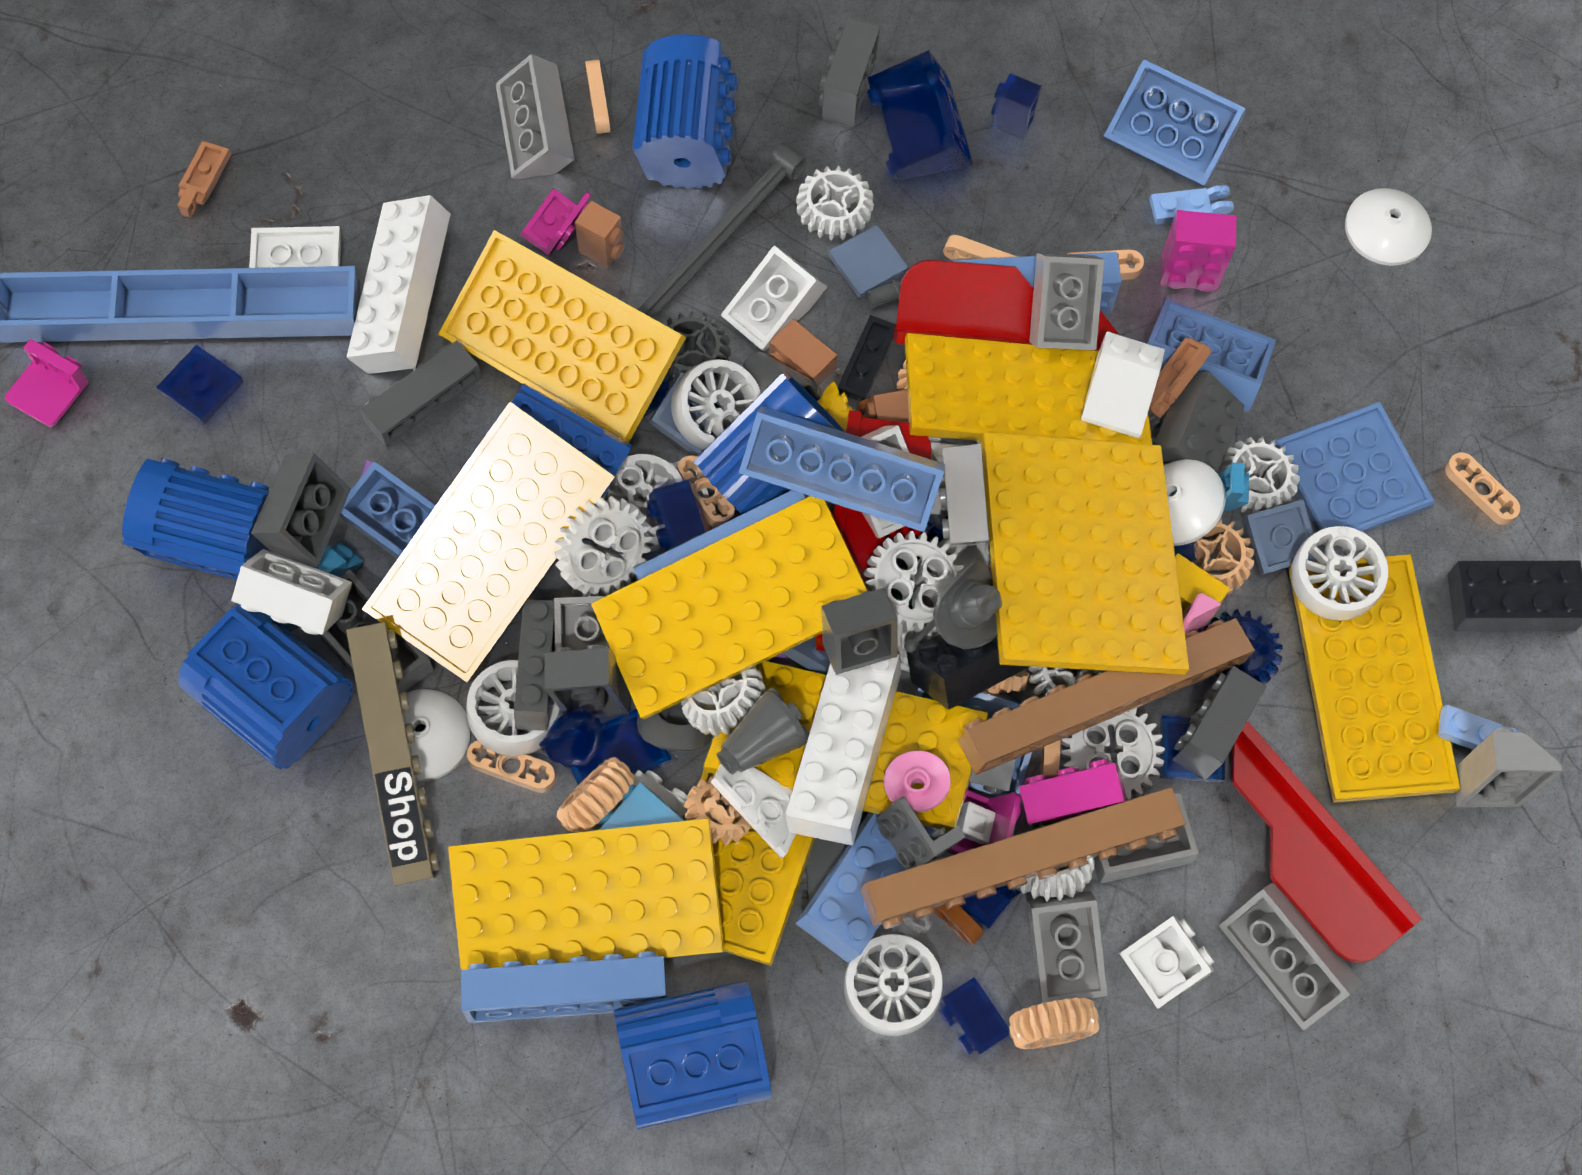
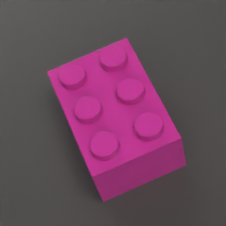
(1198, 250)
(1072, 792)

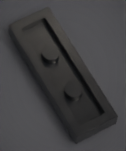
(866, 358)

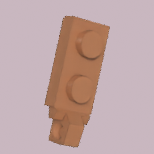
(201, 176)
(1177, 374)

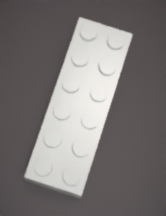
(398, 285)
(842, 752)

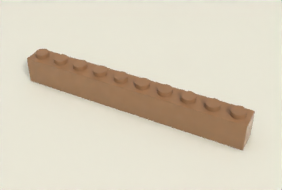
(1097, 699)
(1022, 857)

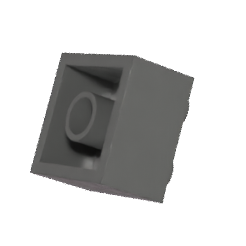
(859, 631)

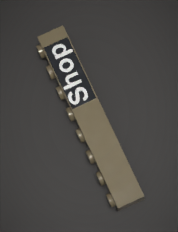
(391, 753)

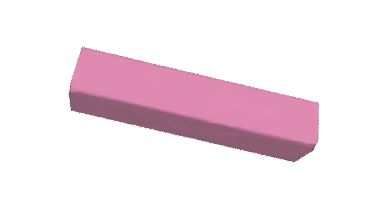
(1199, 613)

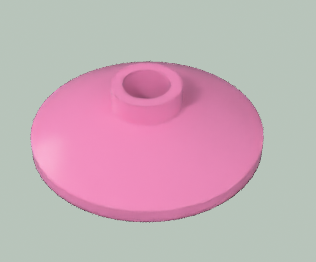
(917, 768)

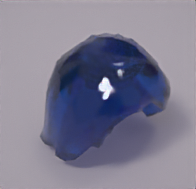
(573, 738)

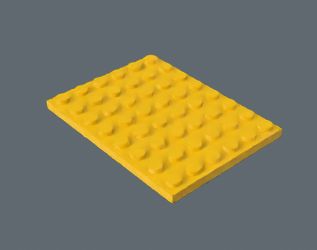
(1082, 555)

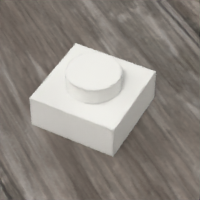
(976, 822)

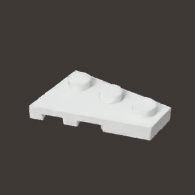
(760, 803)

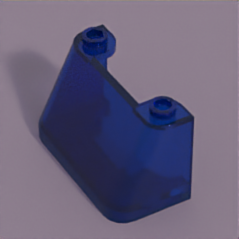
(920, 118)

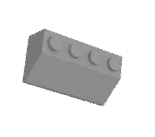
(534, 119)
(1504, 771)
(1290, 956)

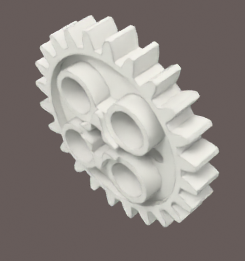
(598, 567)
(888, 575)
(1141, 751)

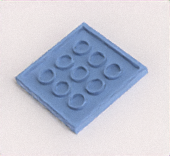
(1356, 471)

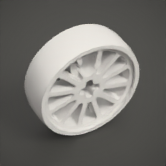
(714, 417)
(635, 466)
(1351, 541)
(502, 712)
(899, 945)

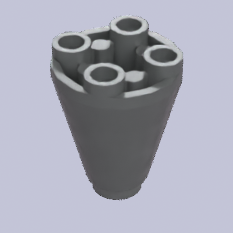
(763, 734)

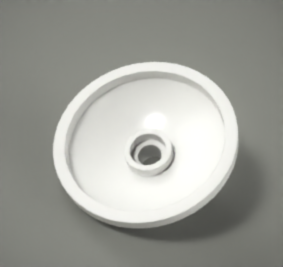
(1388, 238)
(1197, 502)
(446, 733)

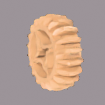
(1235, 570)
(595, 796)
(1054, 1023)

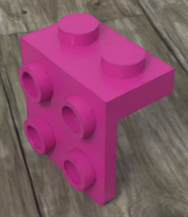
(554, 221)
(47, 384)
(1006, 810)

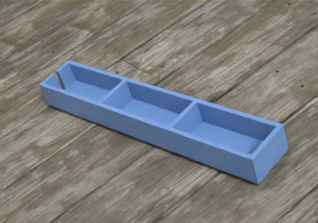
(178, 304)

